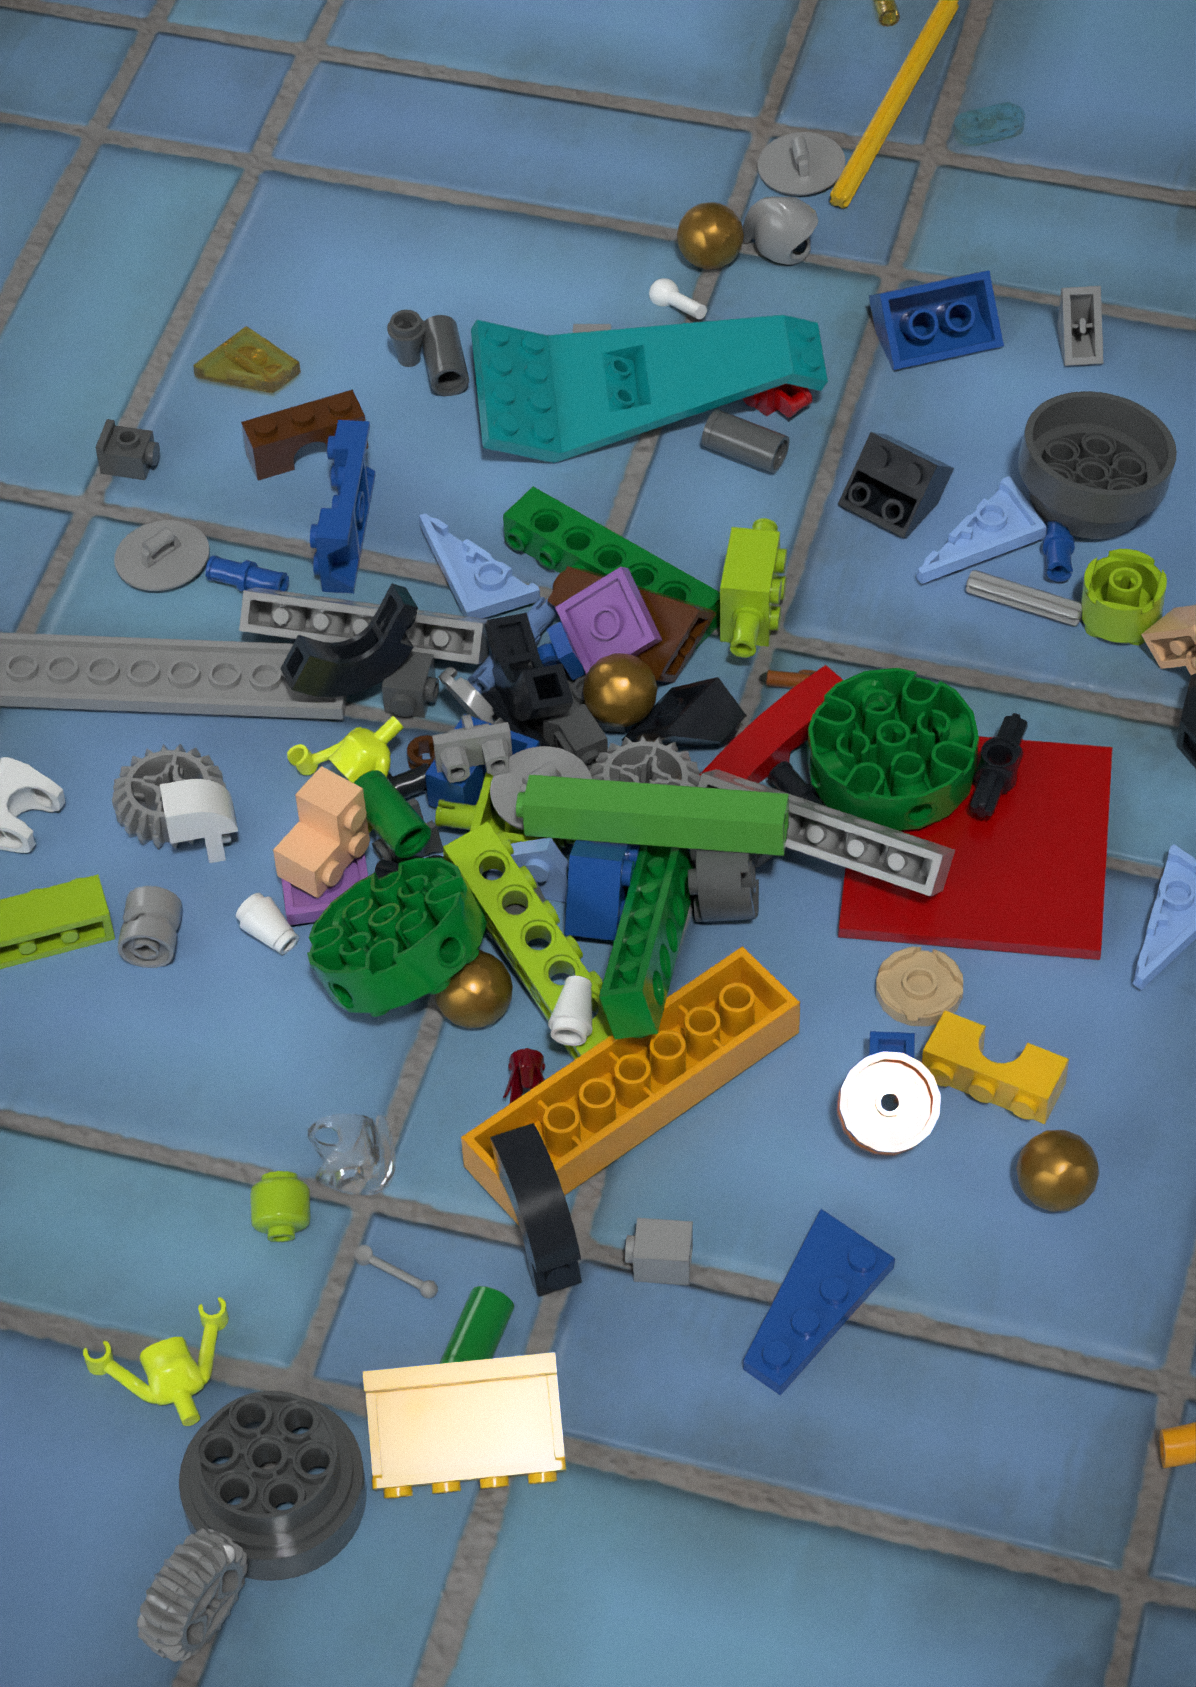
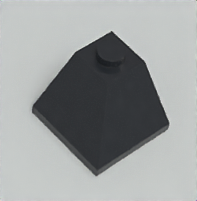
(692, 716)

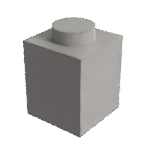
(661, 1251)

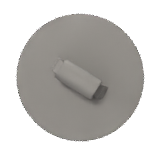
(801, 163)
(161, 555)
(531, 761)

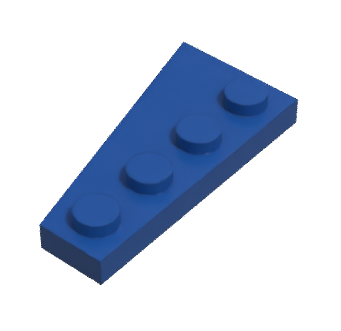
(820, 1293)

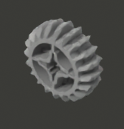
(646, 763)
(138, 791)
(192, 1595)

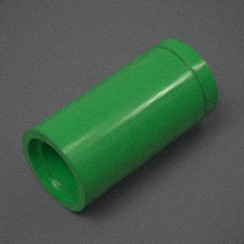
(393, 815)
(479, 1326)

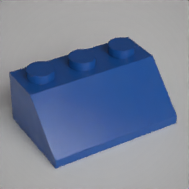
(937, 320)

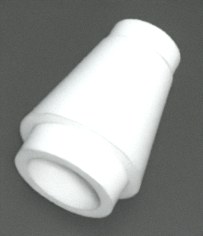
(266, 923)
(572, 1012)

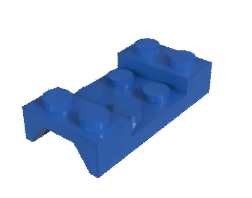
(343, 527)

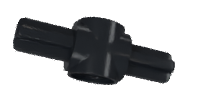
(998, 765)

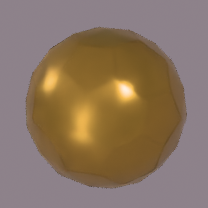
(710, 235)
(620, 690)
(477, 993)
(1057, 1170)

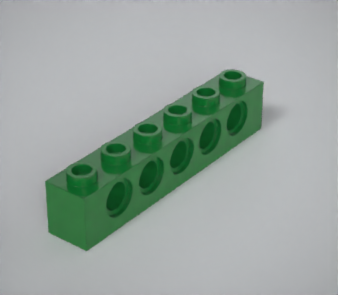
(565, 538)
(647, 942)

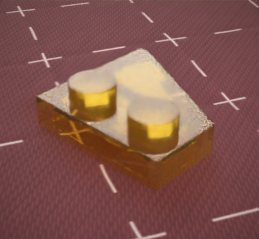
(249, 363)

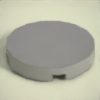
(467, 696)

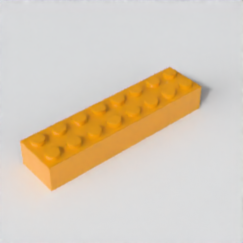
(639, 1085)

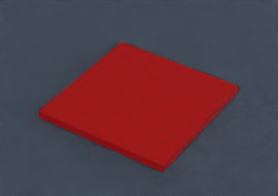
(1017, 877)

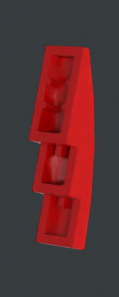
(776, 730)

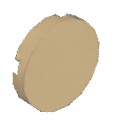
(919, 986)

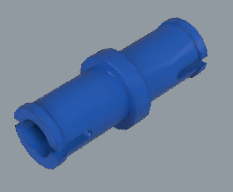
(1058, 547)
(245, 574)

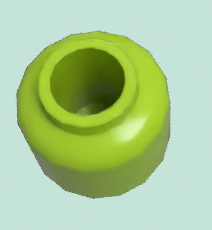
(280, 1205)

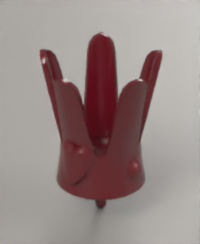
(526, 1071)

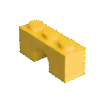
(1023, 1086)

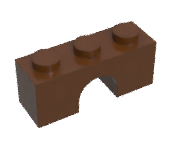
(277, 436)

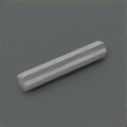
(1024, 598)

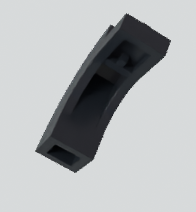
(359, 662)
(522, 680)
(539, 1208)

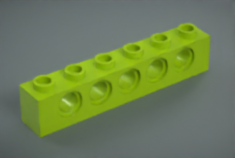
(486, 850)

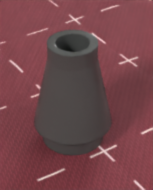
(407, 334)

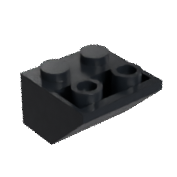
(894, 484)

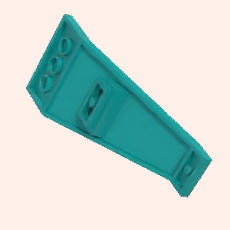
(599, 387)

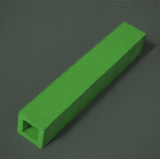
(654, 814)

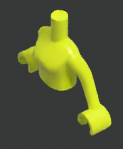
(353, 755)
(169, 1368)

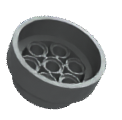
(1095, 462)
(326, 1504)

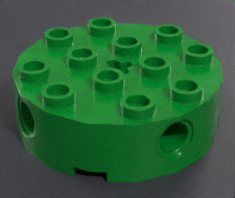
(893, 748)
(397, 936)

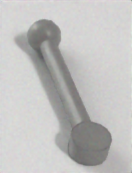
(365, 1256)

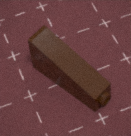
(677, 621)

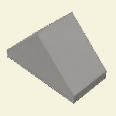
(1081, 325)

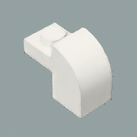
(199, 811)

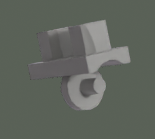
(472, 747)

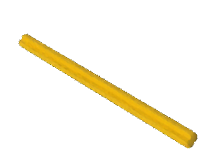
(892, 103)

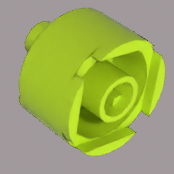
(1122, 596)

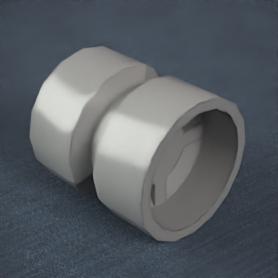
(149, 927)

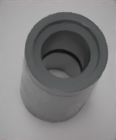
(444, 356)
(745, 441)

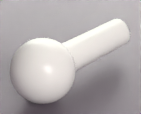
(666, 293)

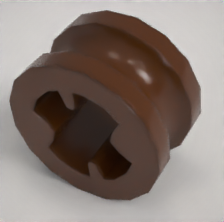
(418, 746)

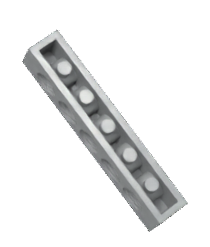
(338, 620)
(853, 840)

